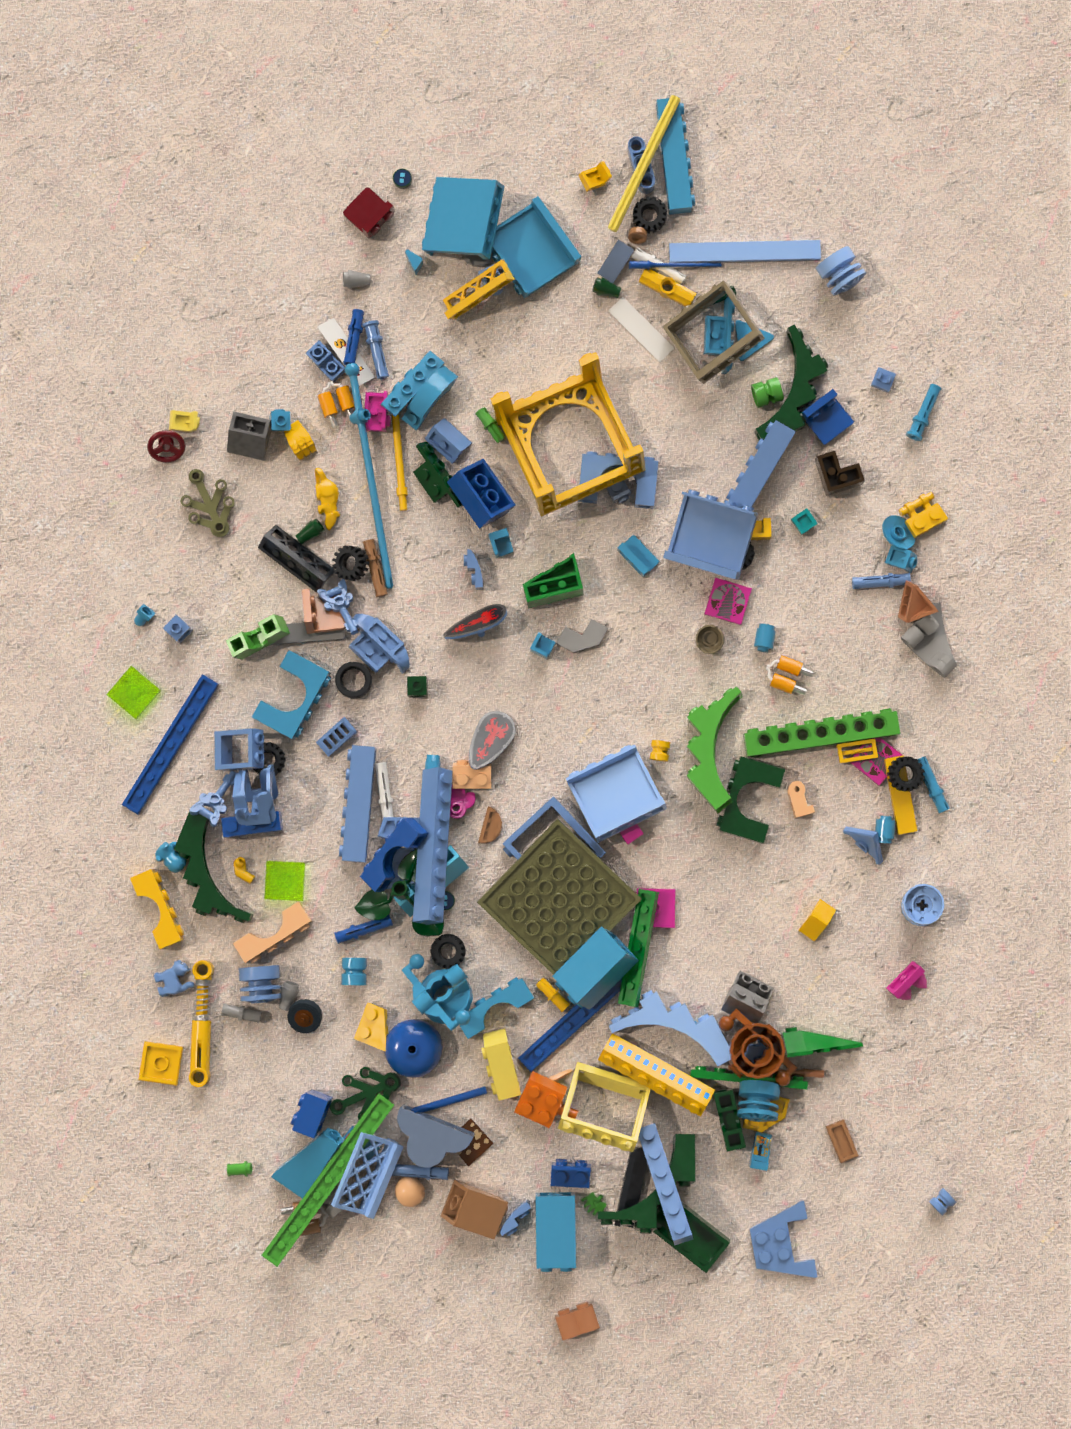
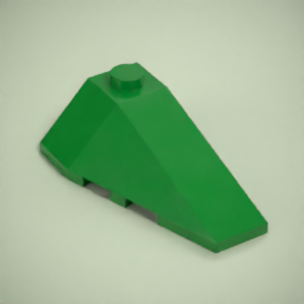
(805, 1043)

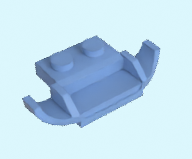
(378, 644)

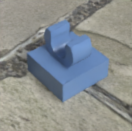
(883, 379)

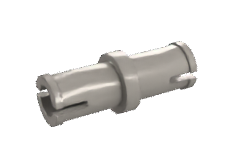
(241, 1013)

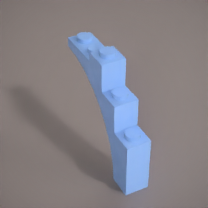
(654, 1012)

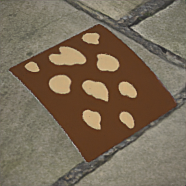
(477, 1146)

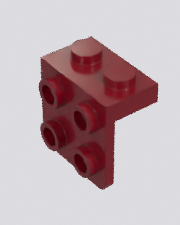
(369, 212)

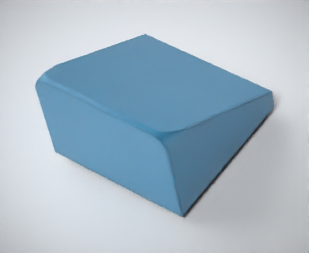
(414, 260)

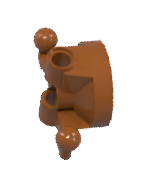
(771, 1058)

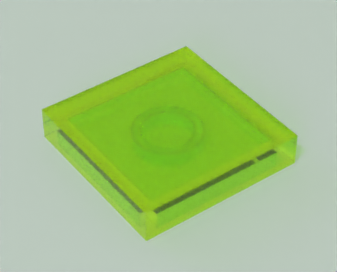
(133, 692)
(284, 880)

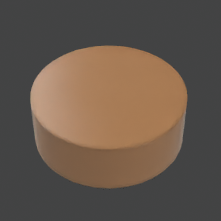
(637, 235)

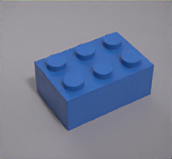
(481, 493)
(312, 1113)

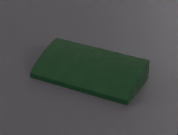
(707, 1241)

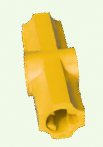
(656, 281)

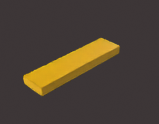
(901, 802)

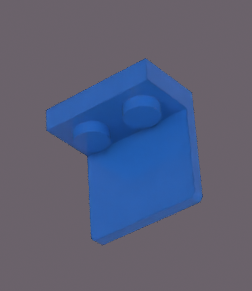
(827, 417)
(570, 1174)

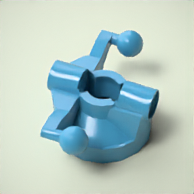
(450, 1008)

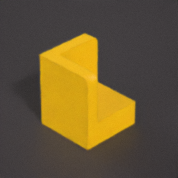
(762, 530)

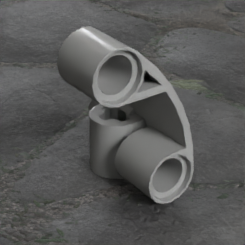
(930, 643)

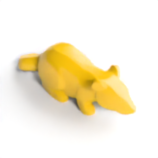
(328, 494)

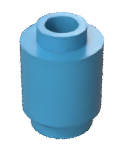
(765, 638)
(886, 828)

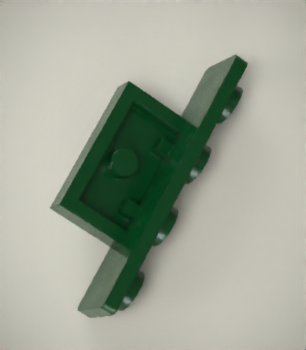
(434, 475)

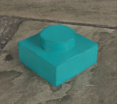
(804, 521)

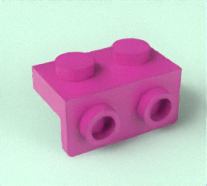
(379, 415)

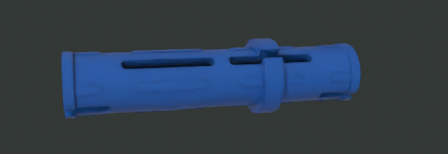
(354, 329)
(341, 935)

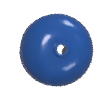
(427, 1044)

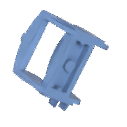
(262, 798)

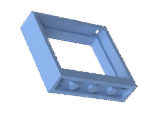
(511, 851)

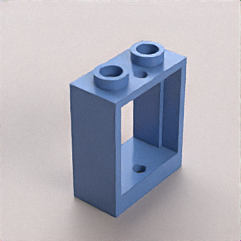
(223, 749)

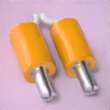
(328, 406)
(790, 666)

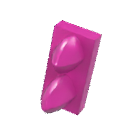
(911, 975)

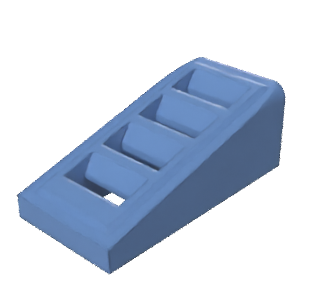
(352, 731)

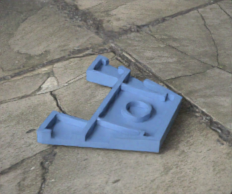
(773, 1244)

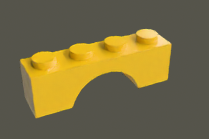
(167, 930)

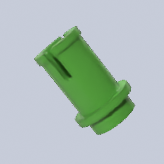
(239, 1169)

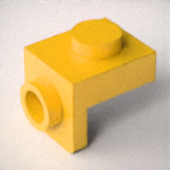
(595, 177)

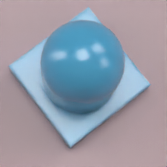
(144, 615)

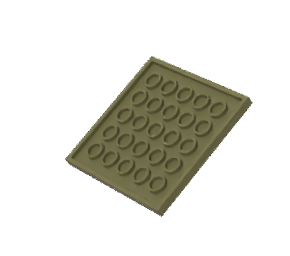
(558, 897)

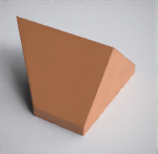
(914, 604)

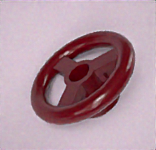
(166, 444)

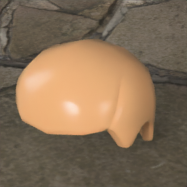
(409, 1191)

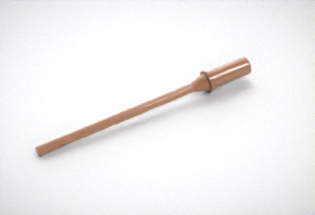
(805, 1072)

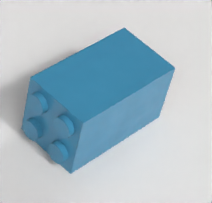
(595, 968)
(555, 1231)

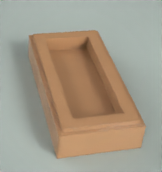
(841, 1141)

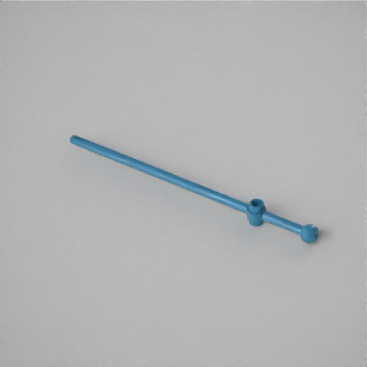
(360, 417)

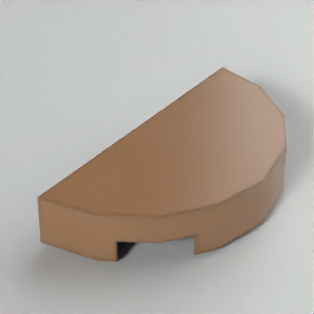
(491, 826)

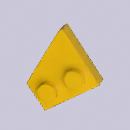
(373, 1027)

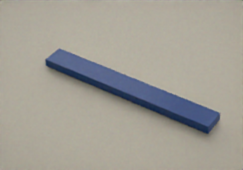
(170, 744)
(563, 1030)

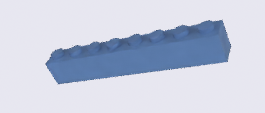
(433, 850)

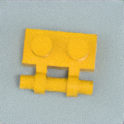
(925, 520)

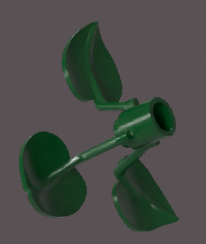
(375, 904)

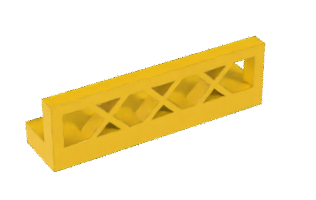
(480, 293)

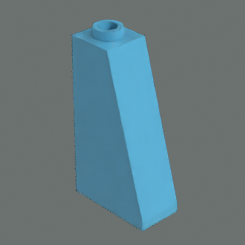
(307, 1164)

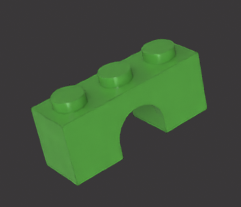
(247, 643)

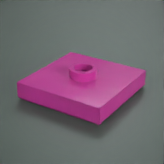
(665, 908)

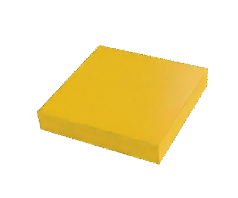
(160, 1063)

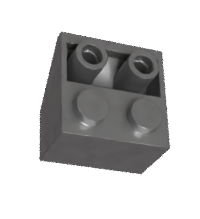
(248, 436)
(748, 996)

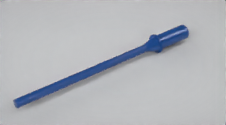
(647, 265)

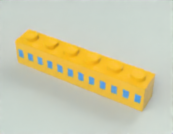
(656, 1074)

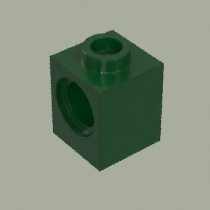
(417, 686)

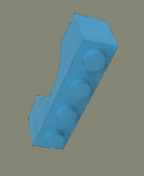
(516, 994)

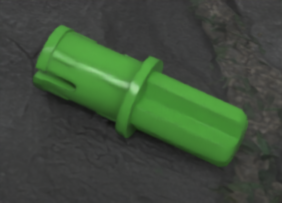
(490, 424)

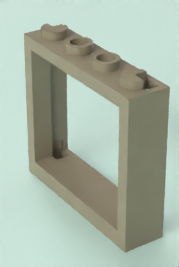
(728, 356)

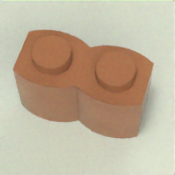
(576, 1321)

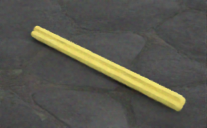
(644, 163)

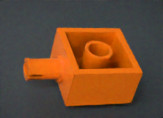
(542, 1100)

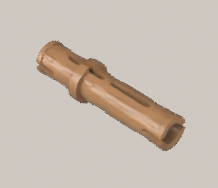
(375, 568)

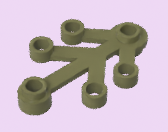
(209, 506)

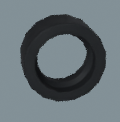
(353, 694)

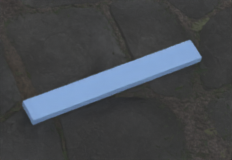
(744, 251)

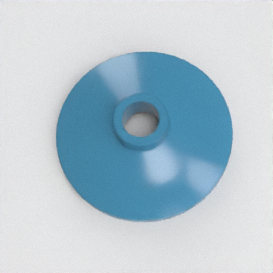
(897, 532)

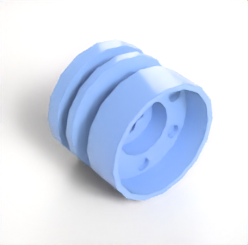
(841, 271)
(930, 897)

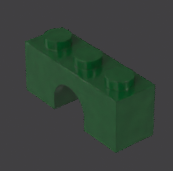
(729, 1120)

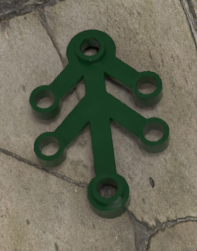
(368, 1091)

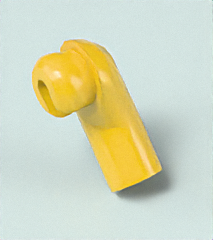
(241, 871)

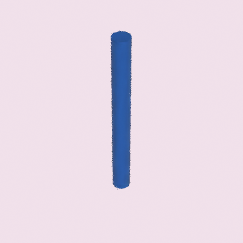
(450, 1100)

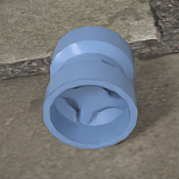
(946, 1198)

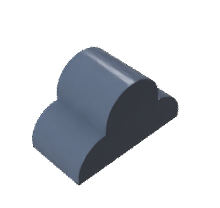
(431, 1137)

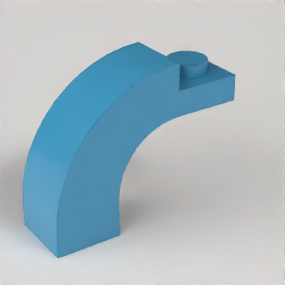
(428, 396)

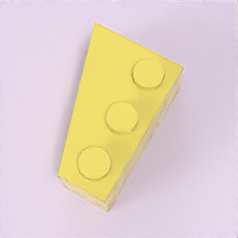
(500, 1065)

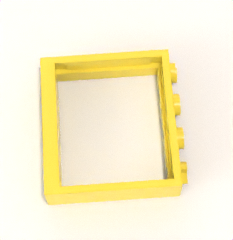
(610, 1082)

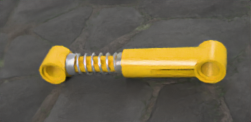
(201, 1026)

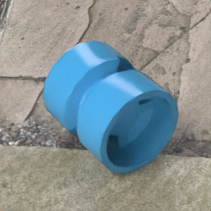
(354, 971)

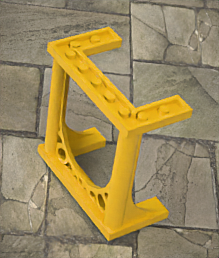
(591, 380)

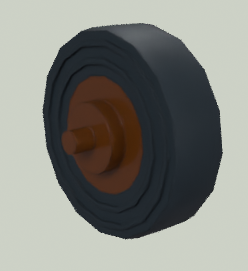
(304, 1016)

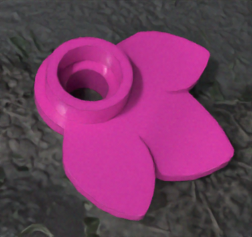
(462, 800)

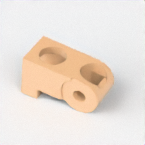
(797, 799)

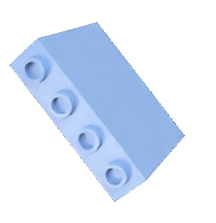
(615, 793)

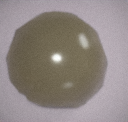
(710, 639)

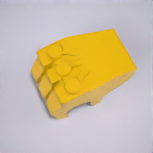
(300, 440)

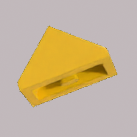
(817, 920)

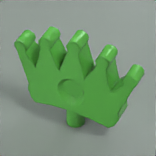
(594, 1202)

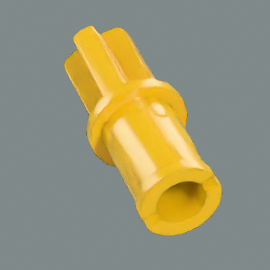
(553, 994)

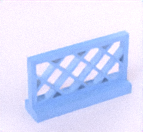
(378, 1178)

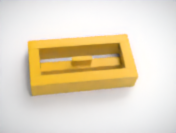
(849, 744)

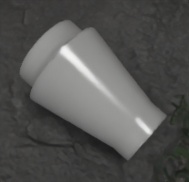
(355, 279)
(288, 992)

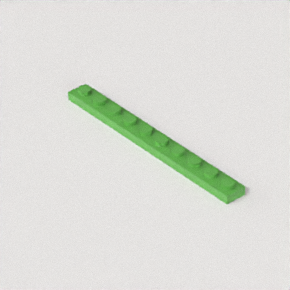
(325, 1182)

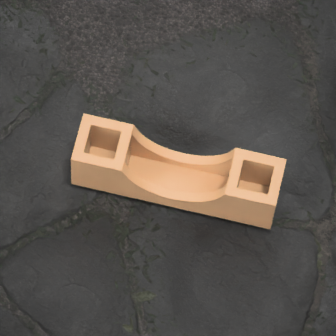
(294, 919)

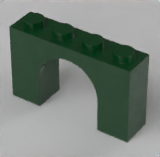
(747, 772)

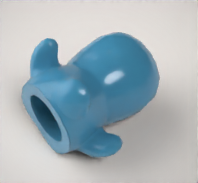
(170, 857)

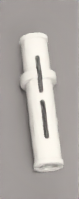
(640, 255)
(384, 790)

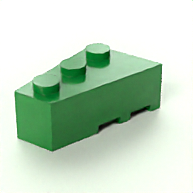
(554, 584)

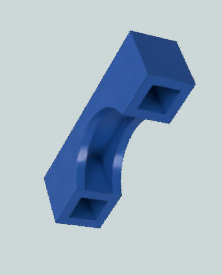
(379, 872)

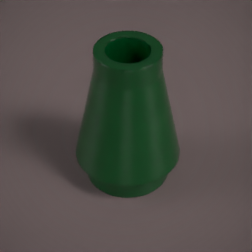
(605, 288)
(312, 530)

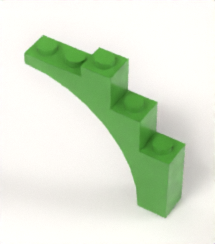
(702, 747)

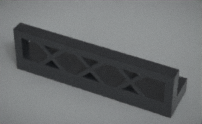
(293, 560)
(632, 1181)

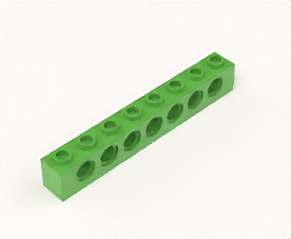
(889, 728)

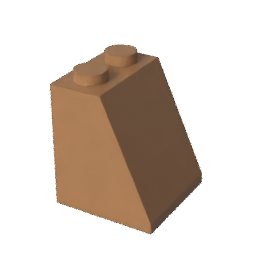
(474, 1210)

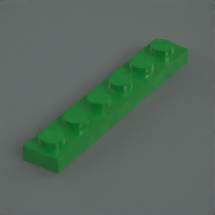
(639, 946)
(720, 1074)

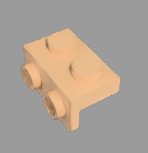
(467, 778)

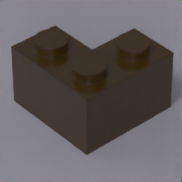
(836, 478)

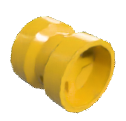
(659, 750)

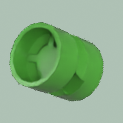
(767, 392)

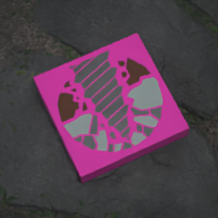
(728, 601)
(875, 768)

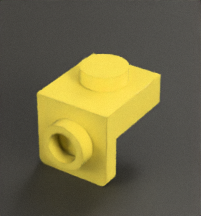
(184, 421)

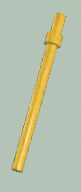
(401, 491)

